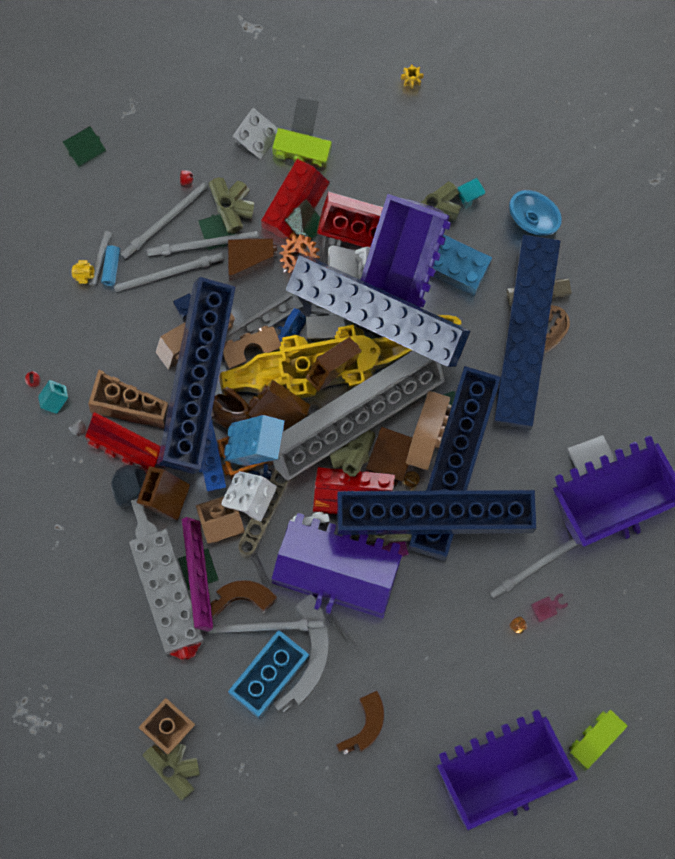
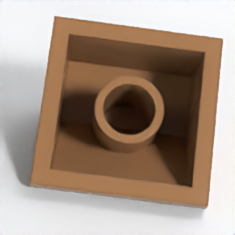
(218, 520)
(166, 726)

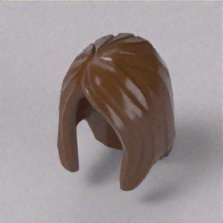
(229, 408)

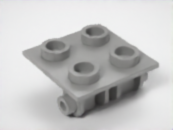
(255, 133)

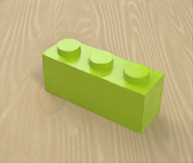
(302, 146)
(596, 739)

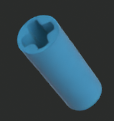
(110, 265)

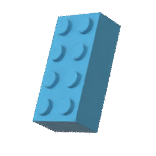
(461, 266)
(254, 440)
(268, 674)

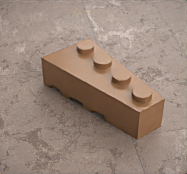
(170, 344)
(126, 402)
(429, 430)

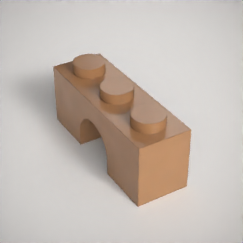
(264, 339)

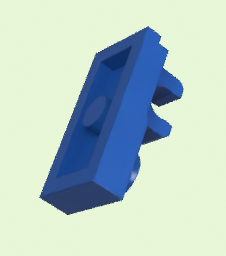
(293, 324)

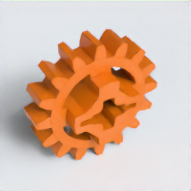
(299, 247)

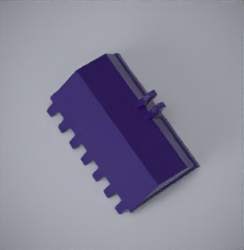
(405, 248)
(616, 493)
(336, 567)
(505, 771)

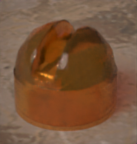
(413, 477)
(518, 624)

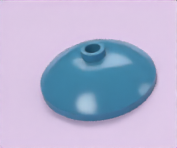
(535, 213)

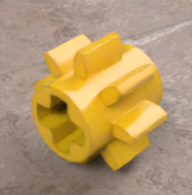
(412, 81)
(83, 271)

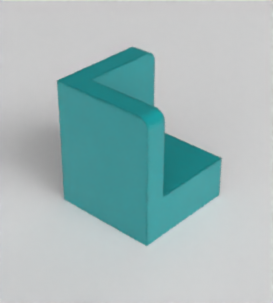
(470, 191)
(53, 396)

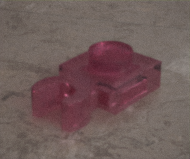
(546, 608)

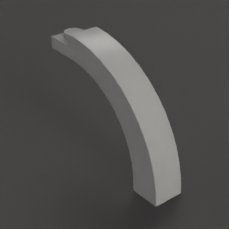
(317, 661)

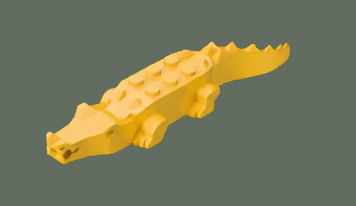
(296, 358)

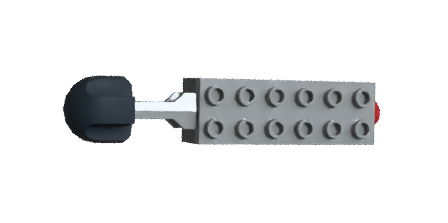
(158, 571)

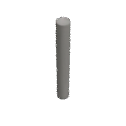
(100, 257)

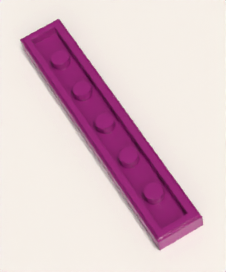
(197, 574)

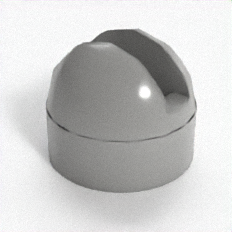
(77, 427)

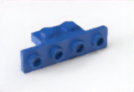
(211, 462)

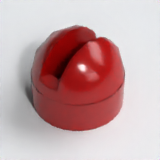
(186, 177)
(36, 378)

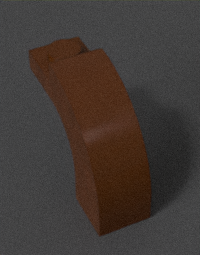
(243, 590)
(374, 716)

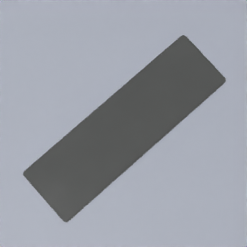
(303, 119)

